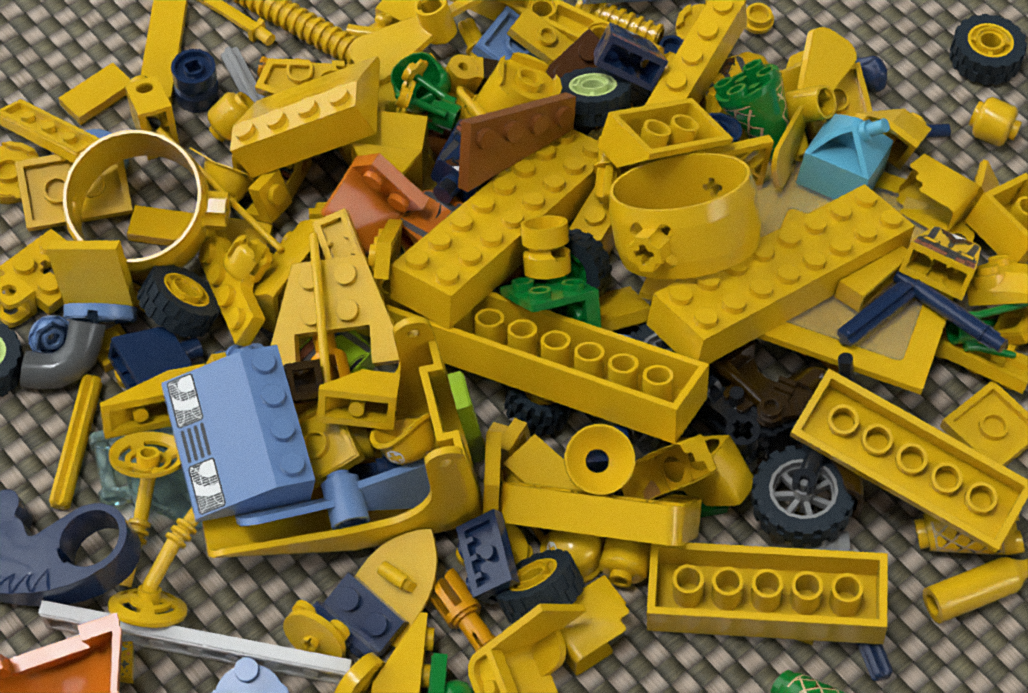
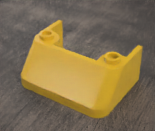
(524, 652)

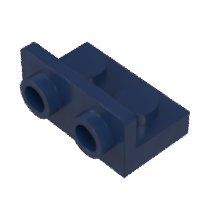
(487, 556)
(368, 617)

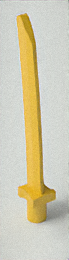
(255, 29)

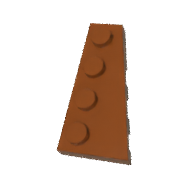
(509, 135)

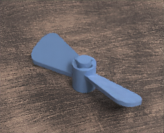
(351, 499)

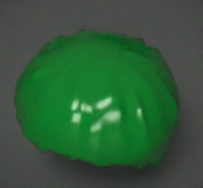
(434, 73)

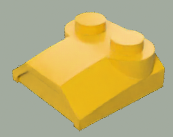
(999, 282)

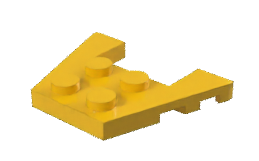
(350, 304)

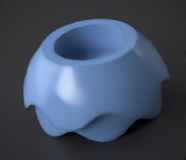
(44, 327)

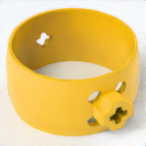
(211, 208)
(708, 227)

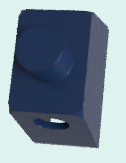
(150, 353)

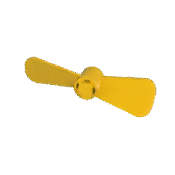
(431, 24)
(823, 66)

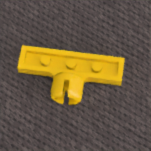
(231, 275)

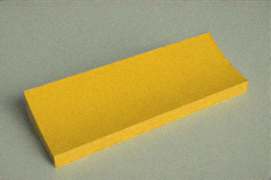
(912, 460)

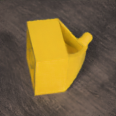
(401, 141)

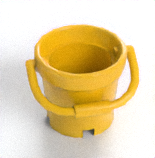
(510, 84)

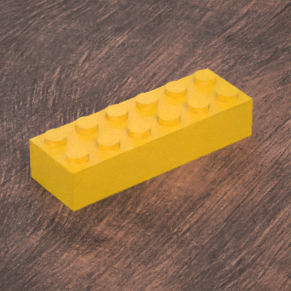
(768, 592)

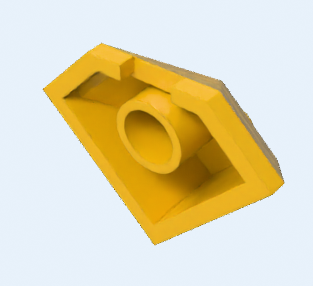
(905, 130)

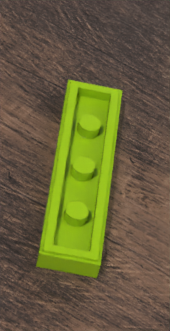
(467, 415)

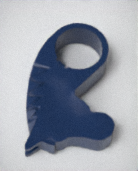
(44, 563)

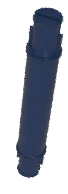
(954, 313)

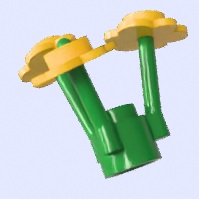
(442, 113)

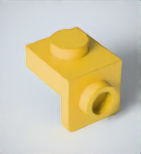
(269, 197)

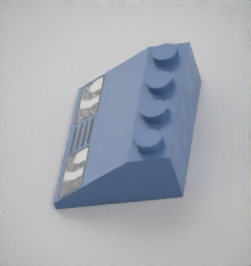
(239, 435)

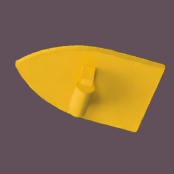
(403, 573)

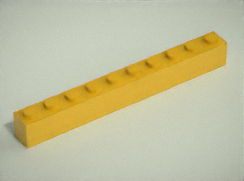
(685, 77)

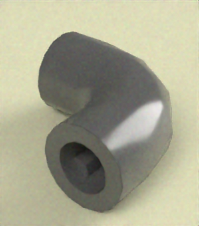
(69, 362)

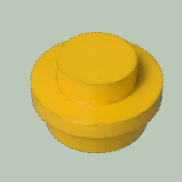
(759, 18)

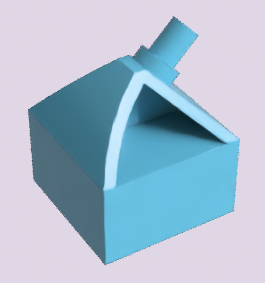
(845, 155)

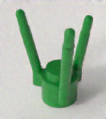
(957, 336)

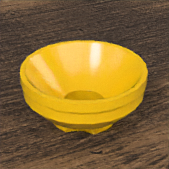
(617, 449)

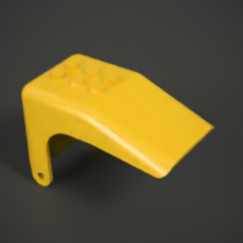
(449, 467)

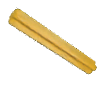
(75, 442)

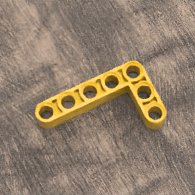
(662, 521)

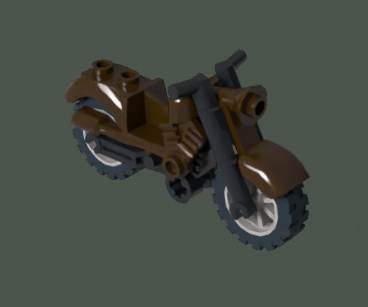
(760, 420)

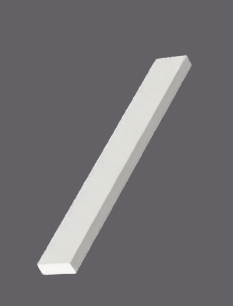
(206, 644)

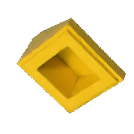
(985, 178)

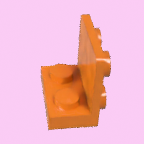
(372, 195)

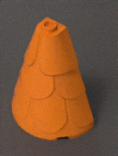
(69, 666)

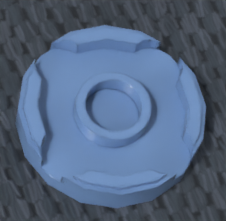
(100, 312)

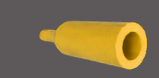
(975, 588)

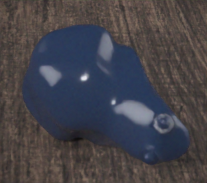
(874, 73)

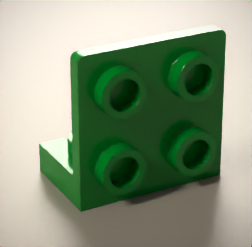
(562, 295)

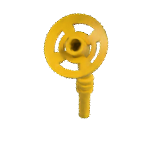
(147, 469)
(149, 594)

